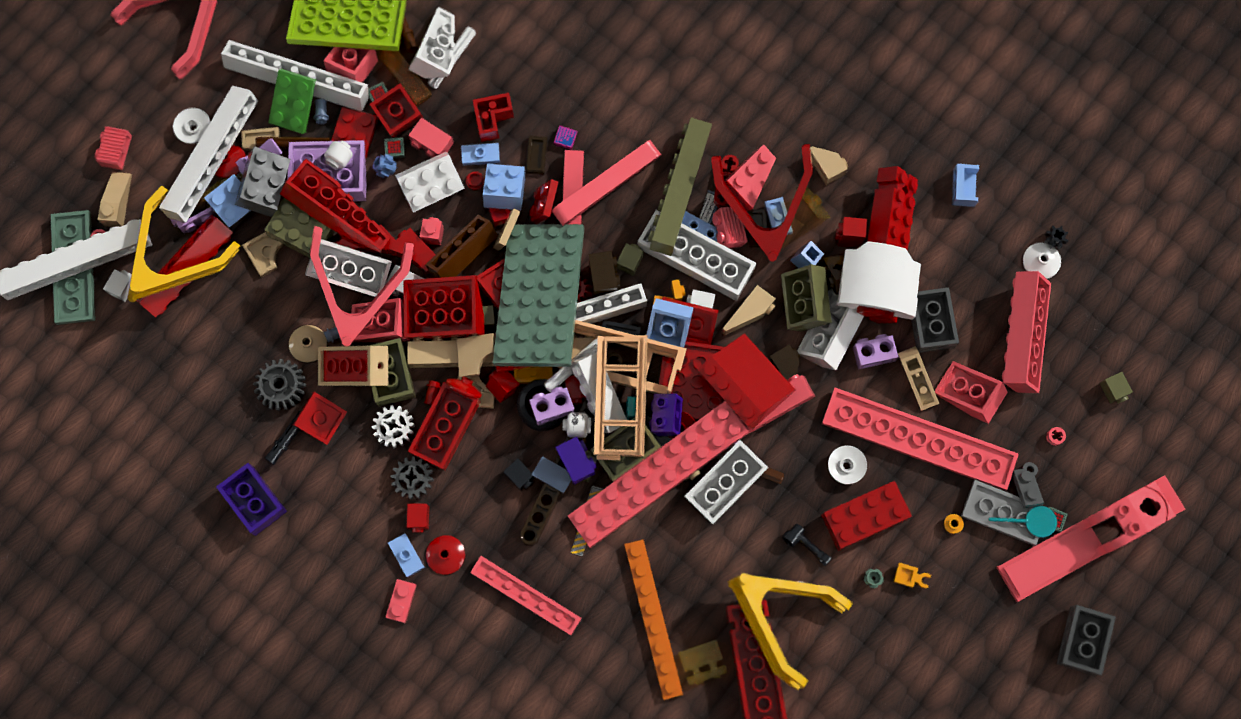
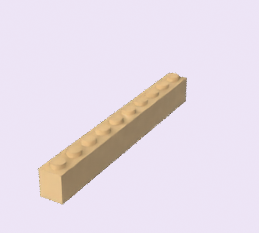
(445, 353)

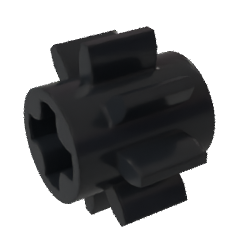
(1056, 232)

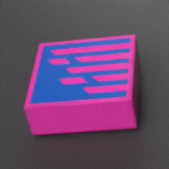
(565, 137)

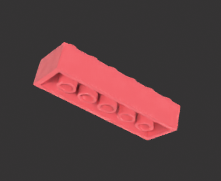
(1026, 332)

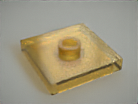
(814, 203)

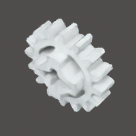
(390, 434)

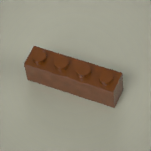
(462, 248)

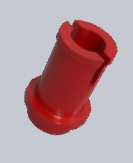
(432, 391)

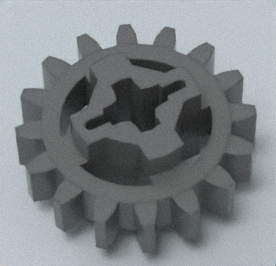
(403, 477)

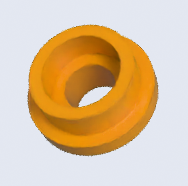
(949, 528)

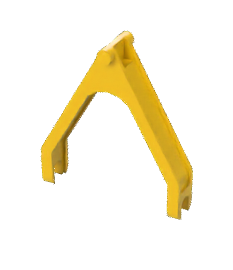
(146, 282)
(750, 592)

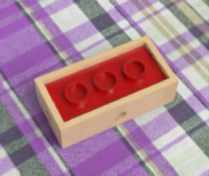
(353, 366)

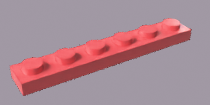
(526, 595)

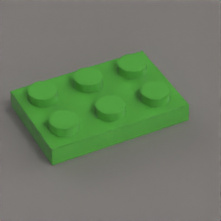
(292, 101)

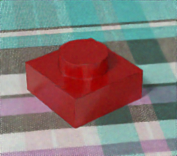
(499, 216)

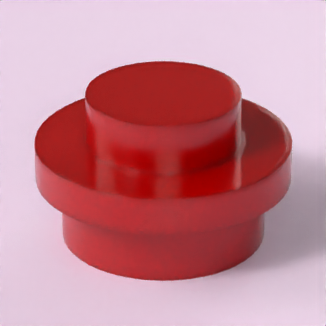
(475, 180)

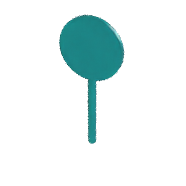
(1039, 521)

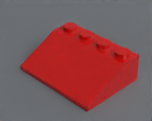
(442, 308)
(746, 380)

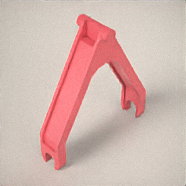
(199, 34)
(351, 324)

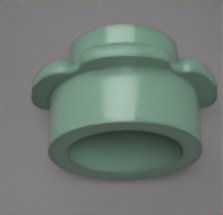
(878, 578)

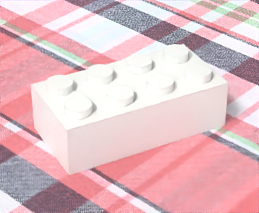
(351, 268)
(726, 481)

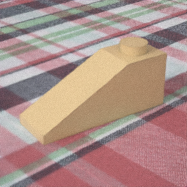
(114, 200)
(751, 310)
(918, 378)

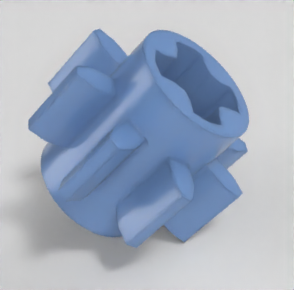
(384, 165)

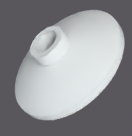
(186, 120)
(1033, 262)
(854, 458)

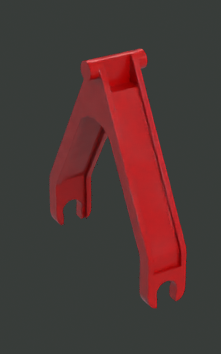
(767, 238)

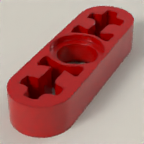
(726, 159)

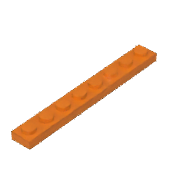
(653, 619)

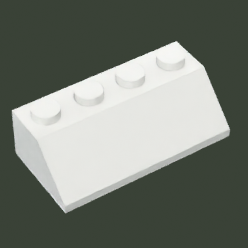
(829, 342)

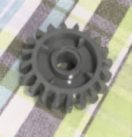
(271, 376)

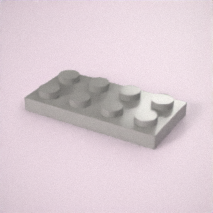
(992, 502)

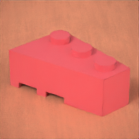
(751, 176)

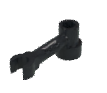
(796, 535)

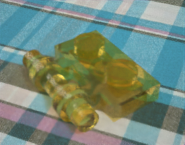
(700, 656)

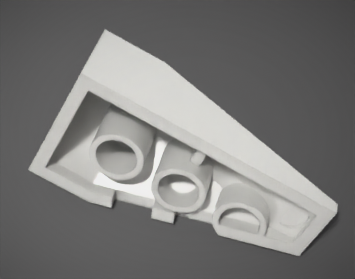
(435, 52)

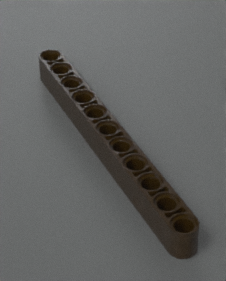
(547, 490)

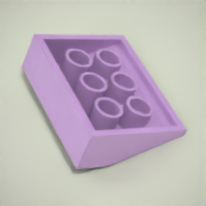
(351, 177)

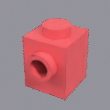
(432, 231)

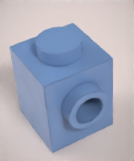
(807, 255)

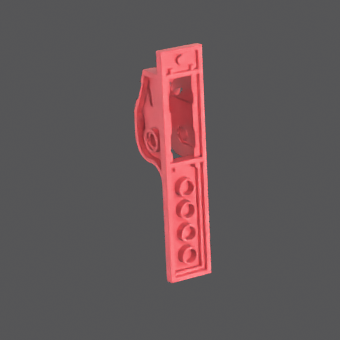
(1080, 544)

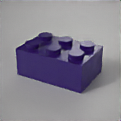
(251, 499)

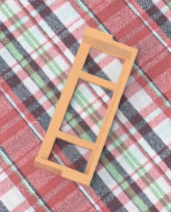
(653, 346)
(600, 422)

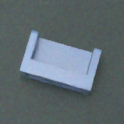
(964, 185)

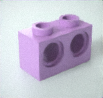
(876, 356)
(553, 411)

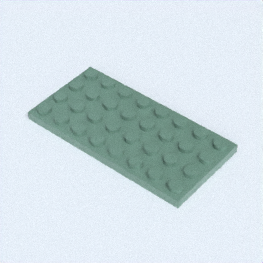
(539, 296)

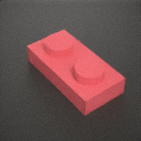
(401, 601)

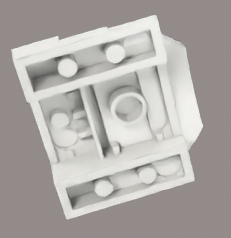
(880, 279)

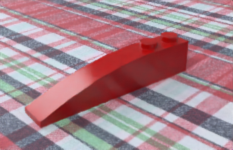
(326, 202)

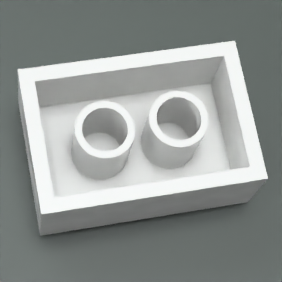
(429, 181)

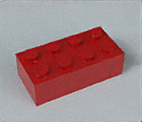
(444, 427)
(866, 515)

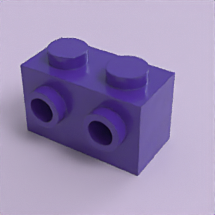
(666, 414)
(575, 460)

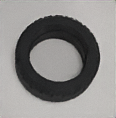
(525, 393)

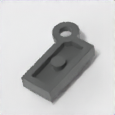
(1027, 486)

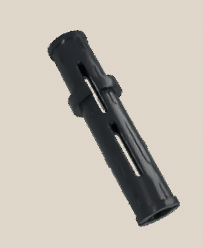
(283, 442)

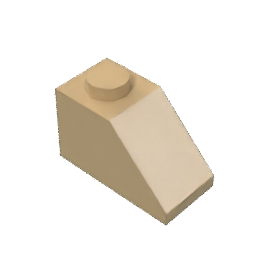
(828, 164)

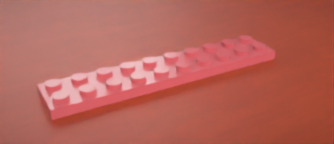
(920, 439)
(658, 474)

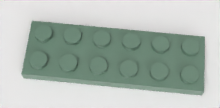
(76, 293)

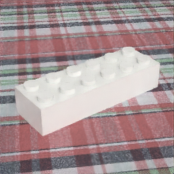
(704, 260)

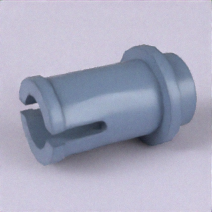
(321, 111)
(331, 334)

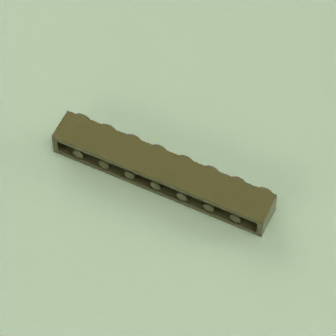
(680, 186)

